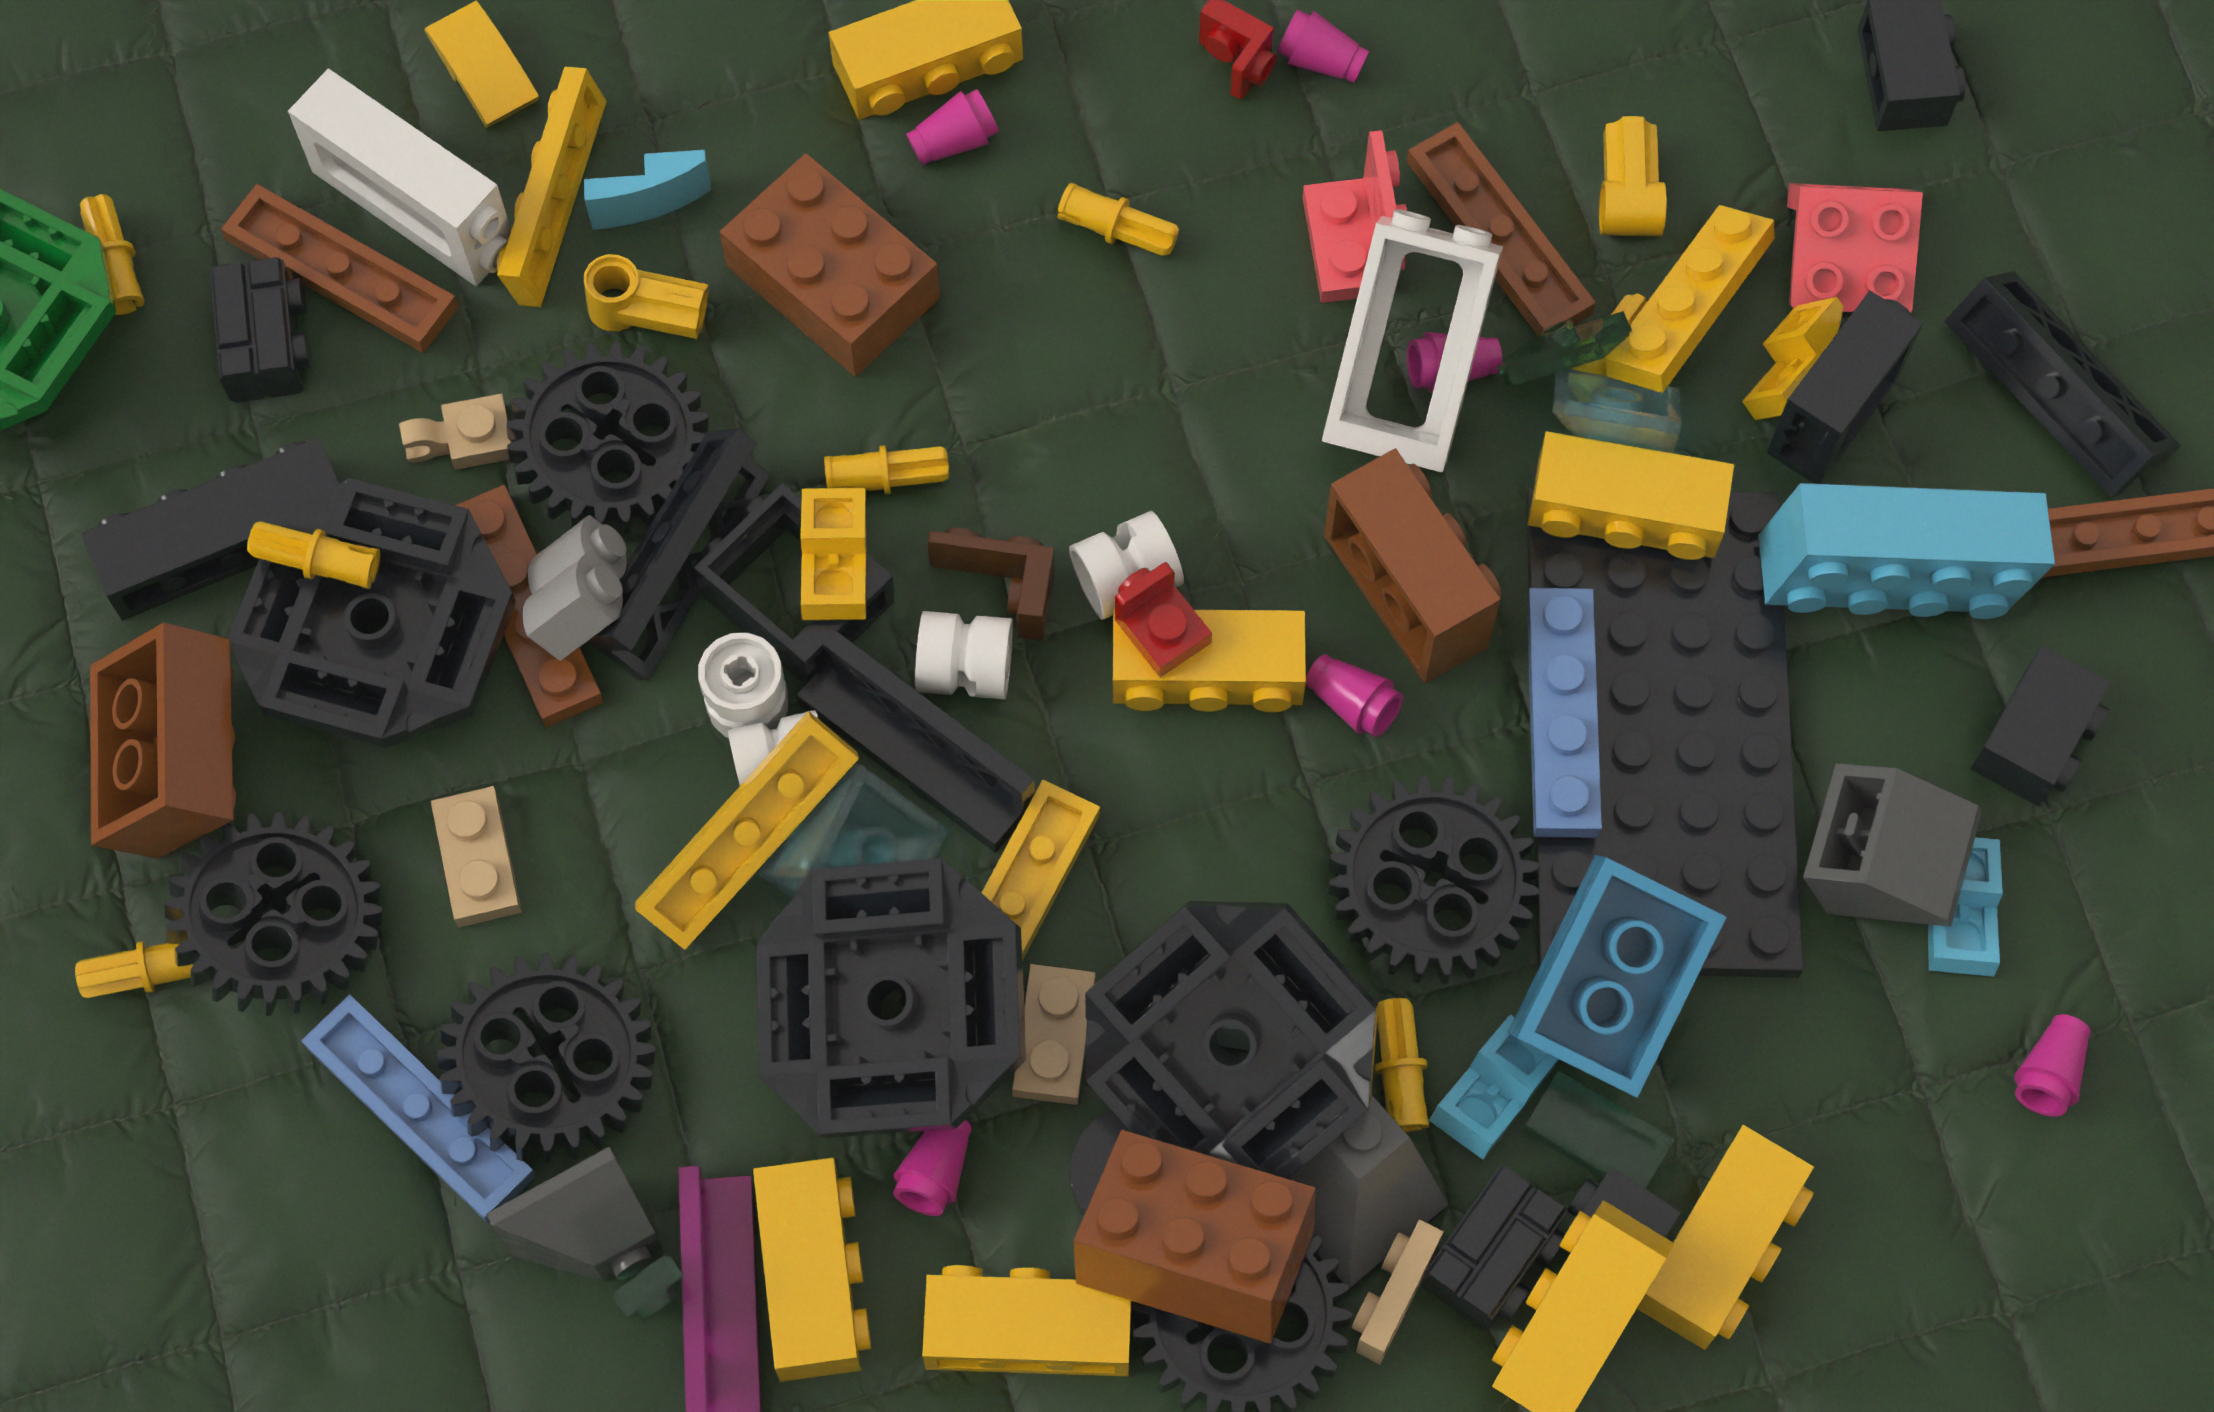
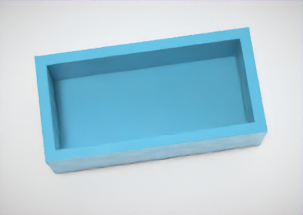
(1905, 549)

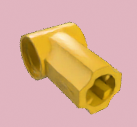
(1631, 195)
(648, 301)

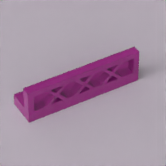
(719, 1293)

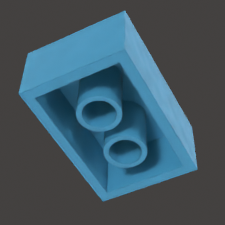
(1616, 975)

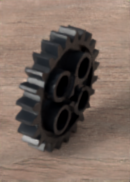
(575, 476)
(1409, 928)
(314, 948)
(494, 1082)
(1271, 1369)

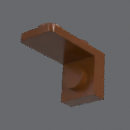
(1019, 558)

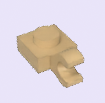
(471, 433)

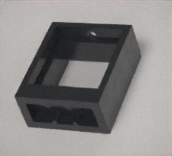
(1844, 387)
(728, 557)

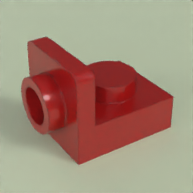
(1238, 38)
(1159, 619)

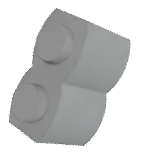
(575, 587)

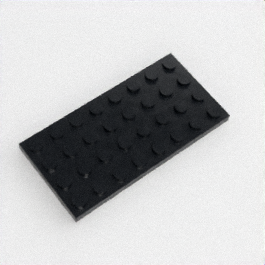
(1687, 736)

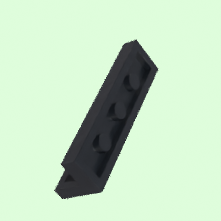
(2061, 382)
(668, 546)
(918, 743)

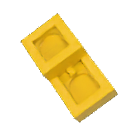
(482, 64)
(1795, 349)
(833, 554)

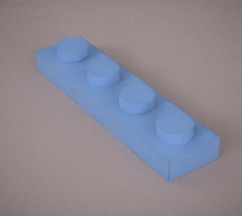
(1563, 713)
(414, 1108)

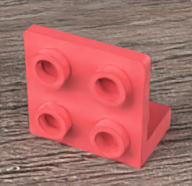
(1344, 218)
(1854, 243)

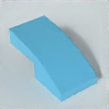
(668, 184)
(1973, 938)
(1493, 1091)

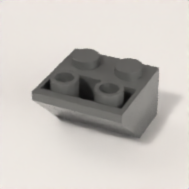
(1890, 847)

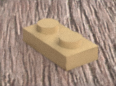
(476, 856)
(1054, 1035)
(1382, 1316)

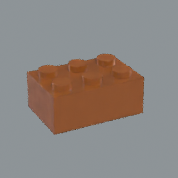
(830, 264)
(1412, 564)
(161, 741)
(1195, 1236)

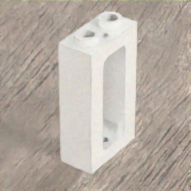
(402, 176)
(1348, 416)

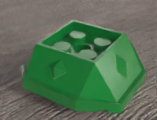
(51, 305)

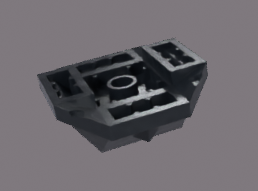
(432, 584)
(836, 959)
(1246, 968)

